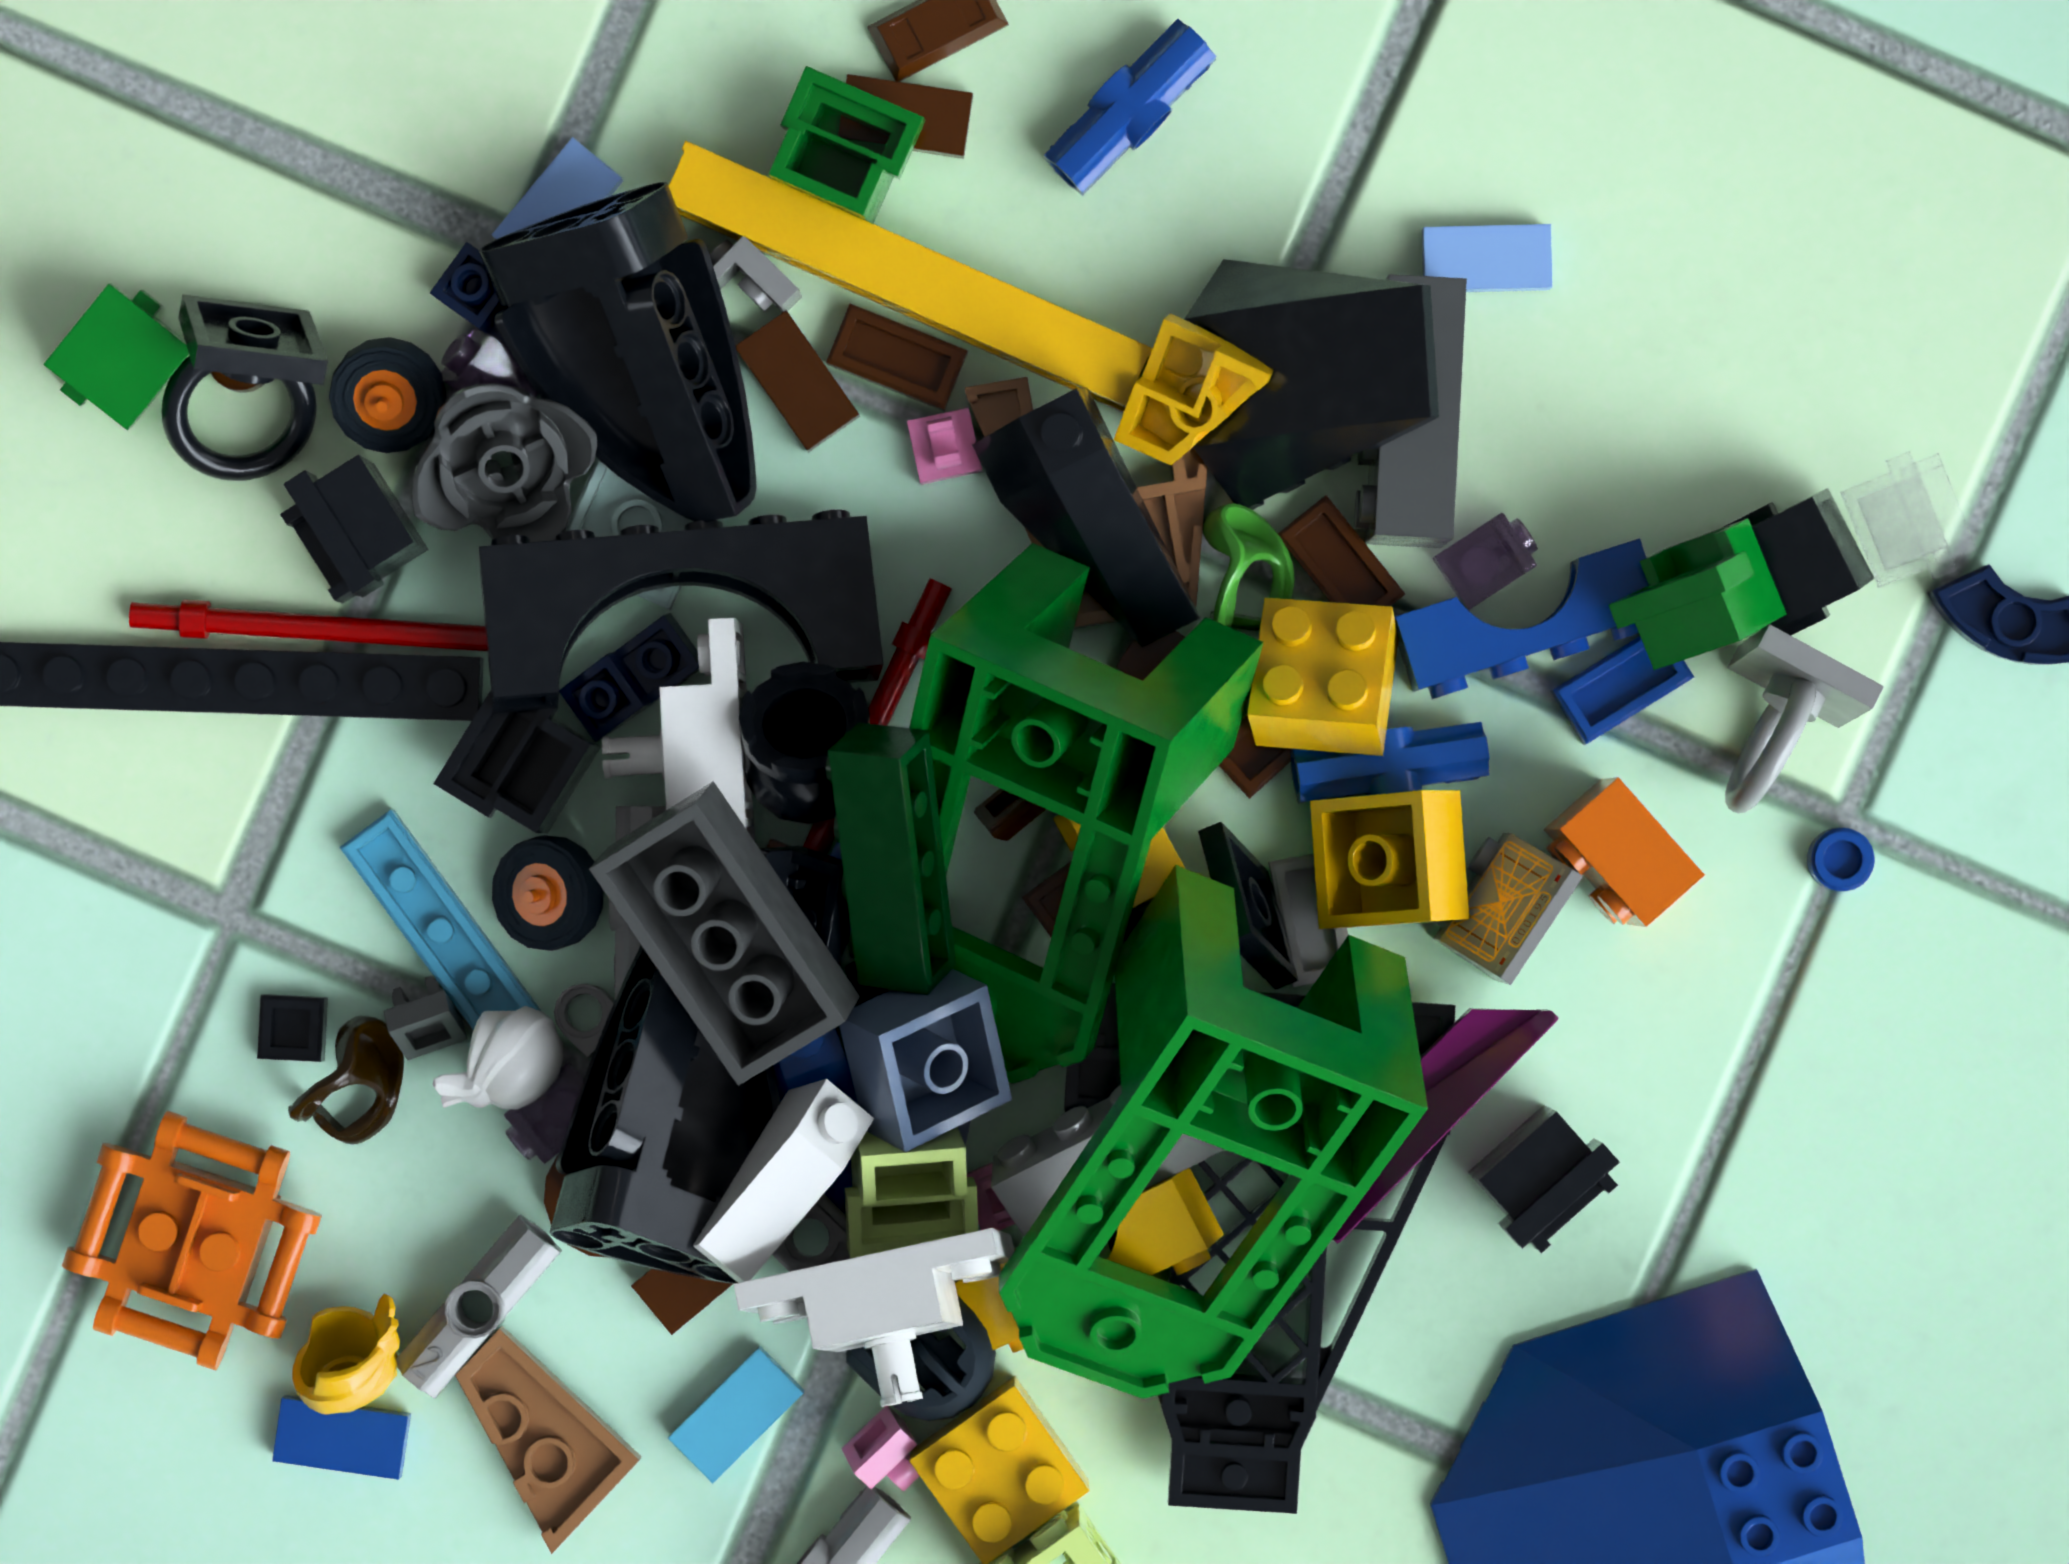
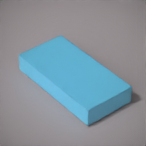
(736, 1414)

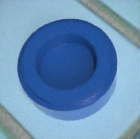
(1840, 859)

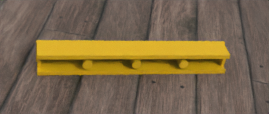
(907, 277)

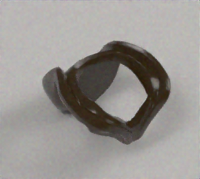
(364, 1057)

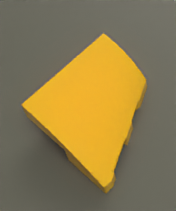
(1187, 390)

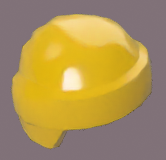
(347, 1357)

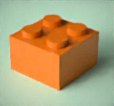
(1622, 854)

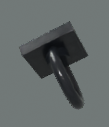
(251, 347)
(1257, 912)

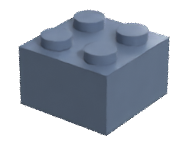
(926, 1060)

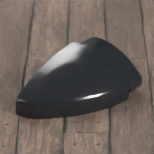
(635, 342)
(655, 1134)

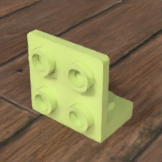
(1063, 1534)

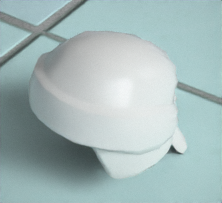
(508, 1062)

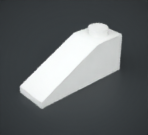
(783, 1177)

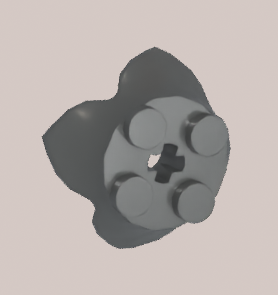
(526, 498)

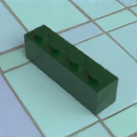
(892, 857)

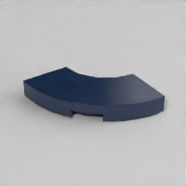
(2003, 619)

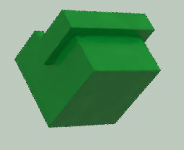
(837, 169)
(118, 355)
(1701, 595)

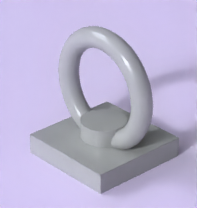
(1799, 688)

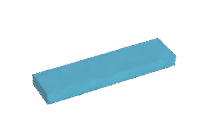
(434, 919)

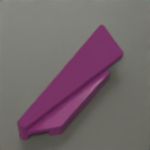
(1456, 1076)

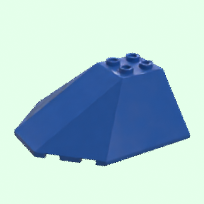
(1652, 1444)

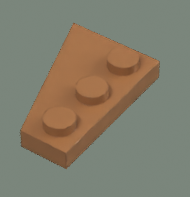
(547, 1436)

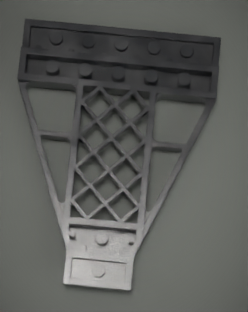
(1244, 1435)

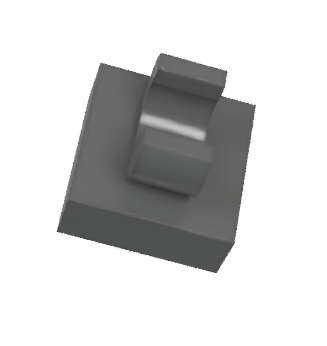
(425, 1022)

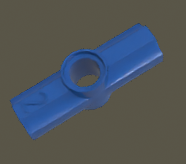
(1130, 107)
(1407, 764)

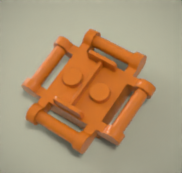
(192, 1240)

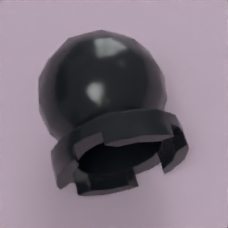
(788, 734)

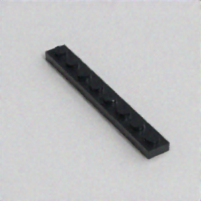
(240, 681)

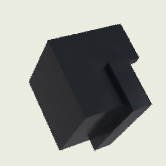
(352, 527)
(1808, 558)
(517, 765)
(1543, 1177)

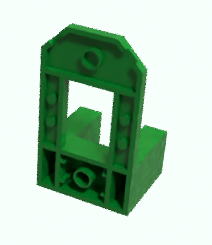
(1083, 743)
(1297, 1089)

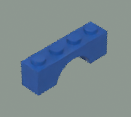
(1449, 642)

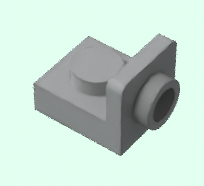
(762, 279)

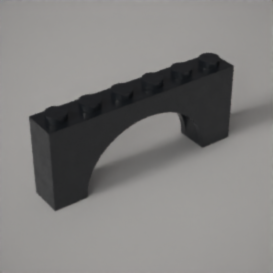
(803, 572)

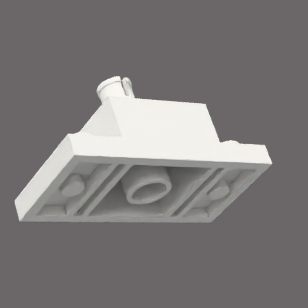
(698, 729)
(881, 1300)

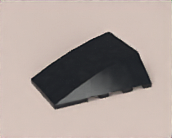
(1346, 375)

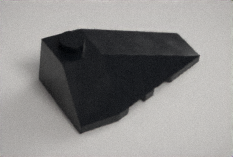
(1078, 499)

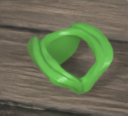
(1246, 539)

